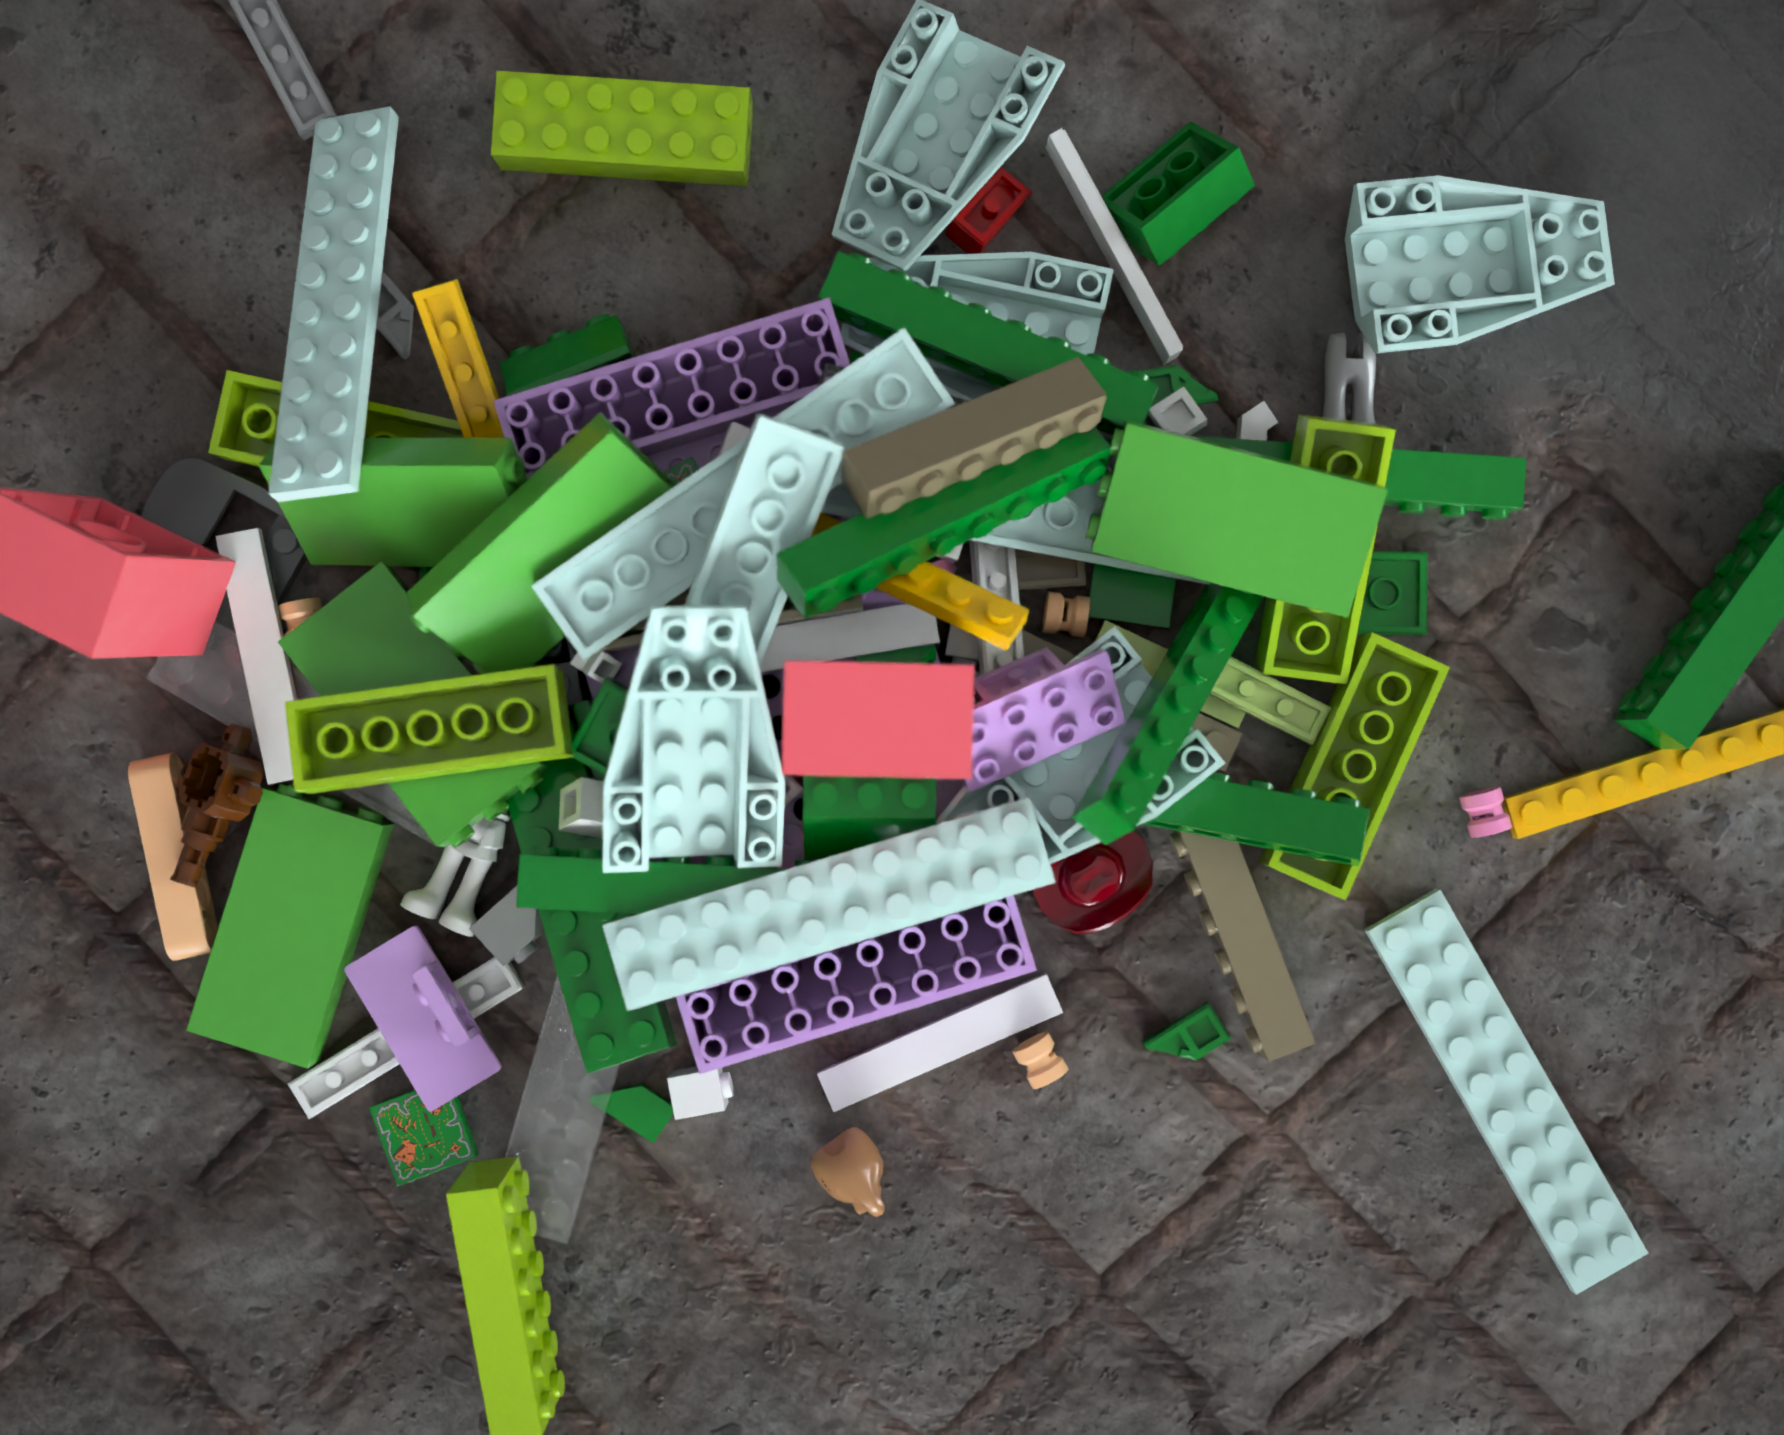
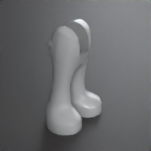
(1355, 371)

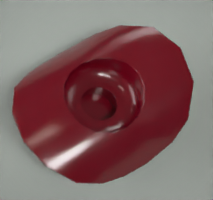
(1098, 885)

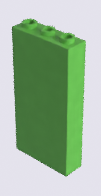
(410, 503)
(1236, 518)
(483, 590)
(371, 643)
(290, 925)

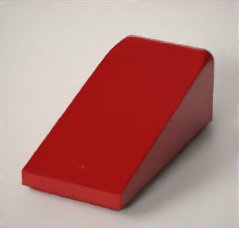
(987, 212)

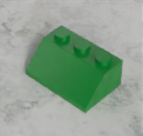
(1178, 191)
(567, 355)
(862, 810)

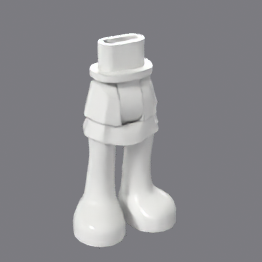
(460, 912)

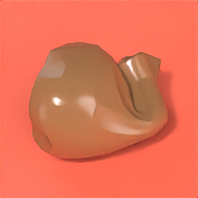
(851, 1171)

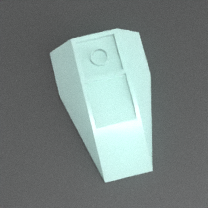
(935, 133)
(1466, 257)
(1037, 289)
(694, 748)
(1062, 779)

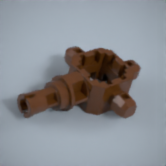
(217, 788)

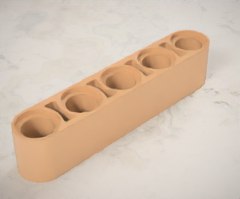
(183, 911)

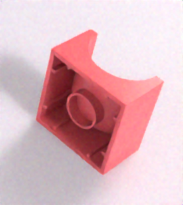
(105, 577)
(878, 719)

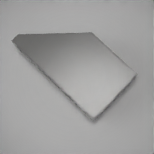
(395, 316)

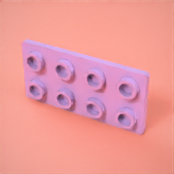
(1039, 710)
(423, 1018)

